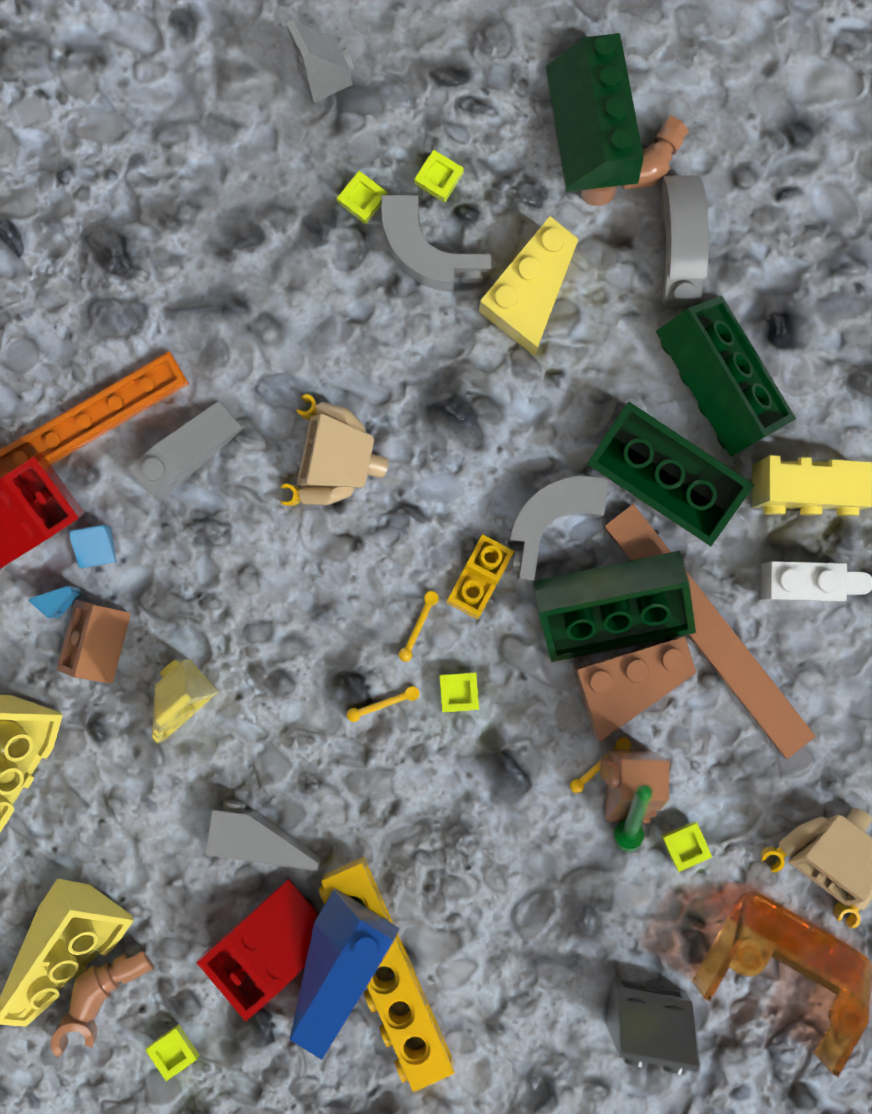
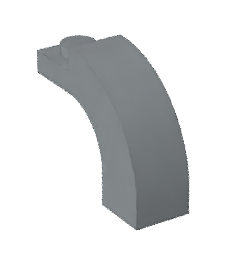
(687, 239)
(418, 257)
(565, 497)

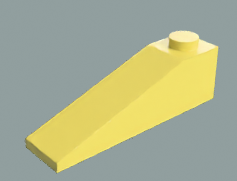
(178, 697)
(25, 738)
(64, 937)

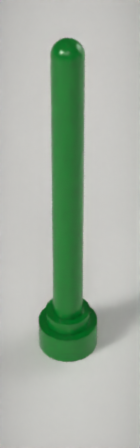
(629, 832)

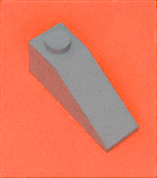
(319, 61)
(185, 451)
(252, 837)

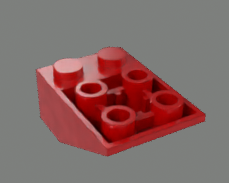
(33, 508)
(262, 950)

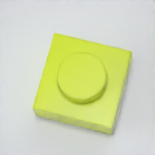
(439, 176)
(361, 197)
(459, 692)
(686, 846)
(172, 1052)

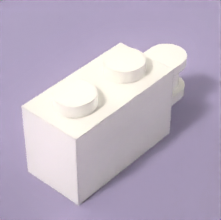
(811, 582)

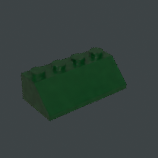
(595, 115)
(725, 374)
(670, 473)
(615, 606)

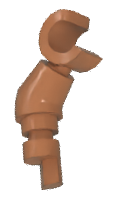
(654, 164)
(89, 994)

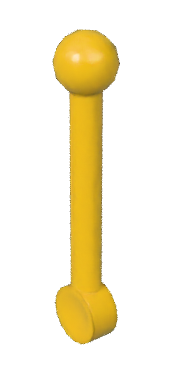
(430, 598)
(411, 693)
(577, 785)

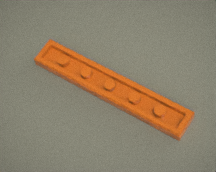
(97, 414)

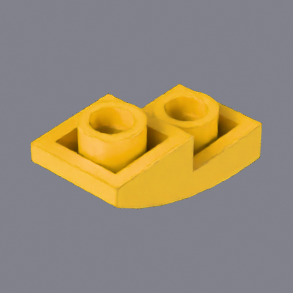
(480, 577)

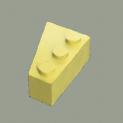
(529, 286)

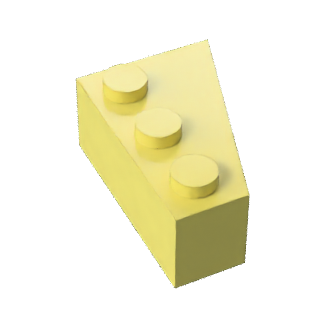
(811, 486)

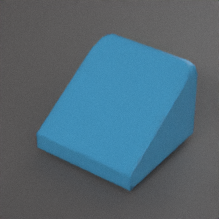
(93, 546)
(56, 602)

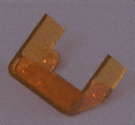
(766, 929)

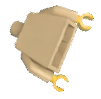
(334, 456)
(835, 857)

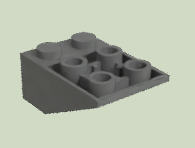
(652, 1026)

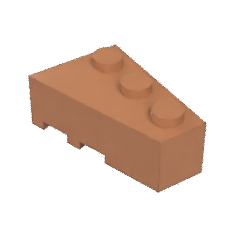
(630, 682)
(626, 771)

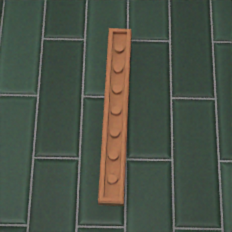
(721, 645)

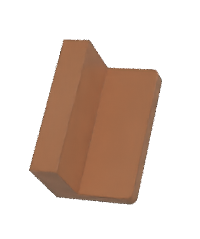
(93, 642)

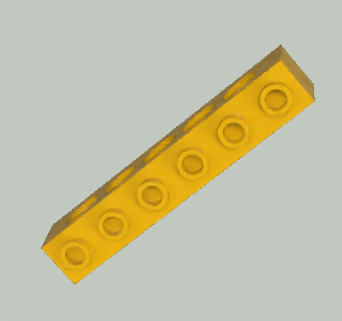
(416, 1066)

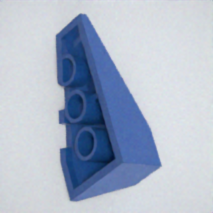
(340, 963)

